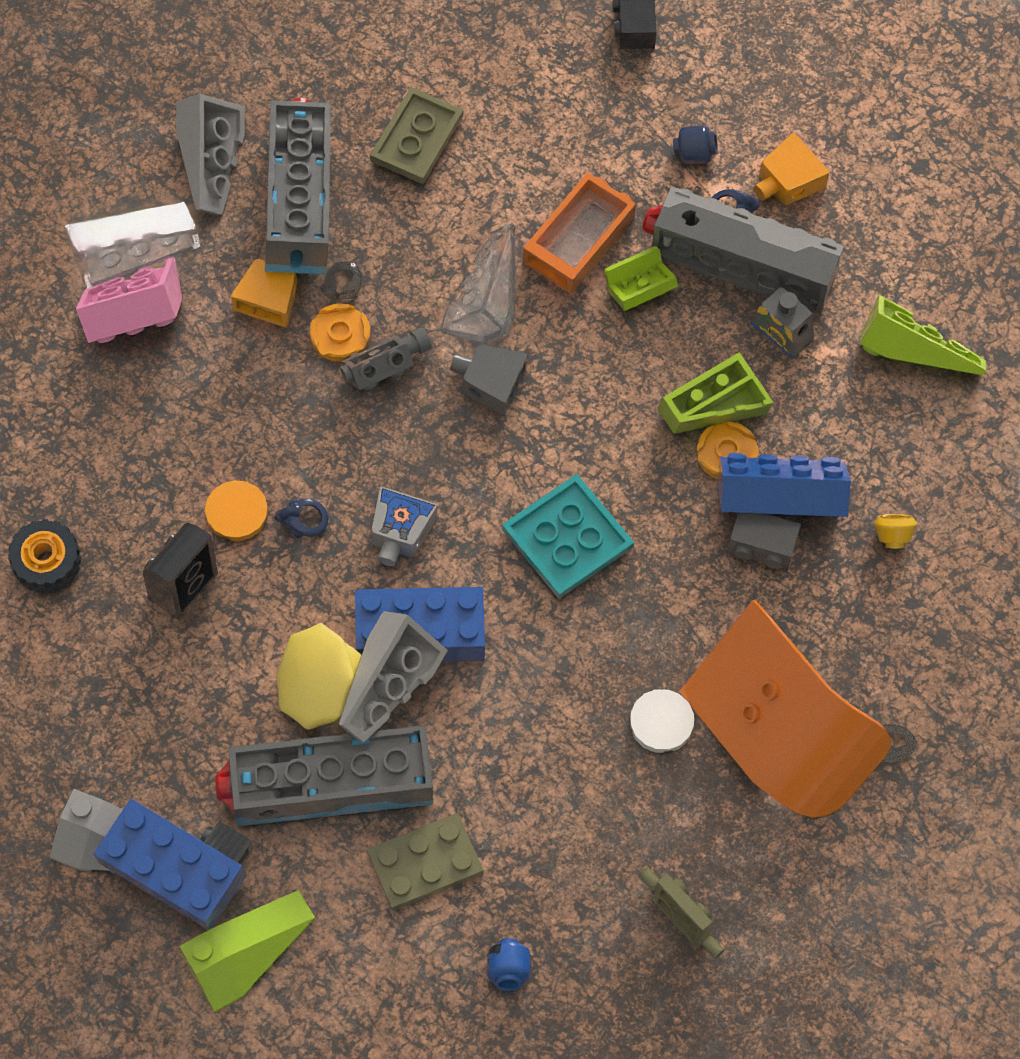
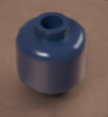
(696, 144)

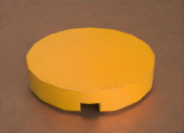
(339, 332)
(721, 441)
(236, 510)

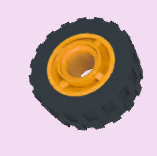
(41, 538)

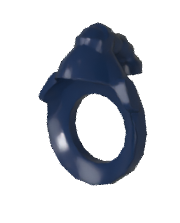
(742, 199)
(289, 518)

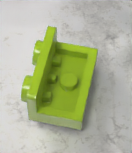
(639, 278)

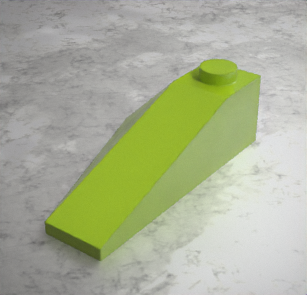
(898, 337)
(240, 950)

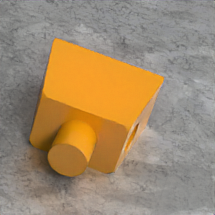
(791, 172)
(265, 294)

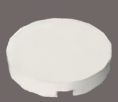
(661, 721)

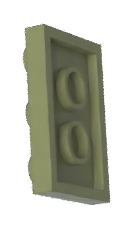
(416, 135)
(425, 861)

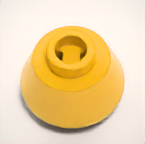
(895, 529)

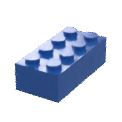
(784, 485)
(448, 614)
(170, 864)

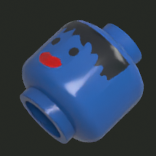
(508, 964)

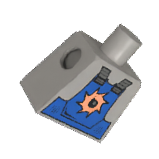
(401, 524)

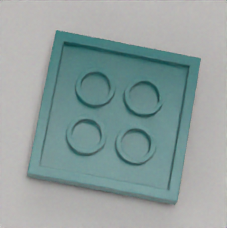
(567, 536)

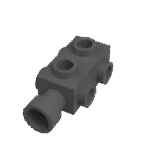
(385, 364)

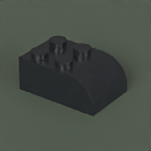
(181, 570)

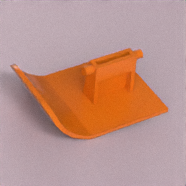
(784, 718)

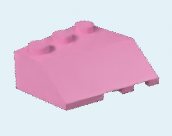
(131, 304)

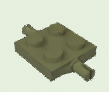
(687, 916)

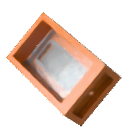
(579, 232)

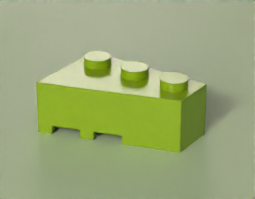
(716, 396)

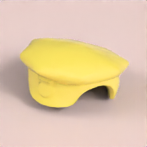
(316, 676)

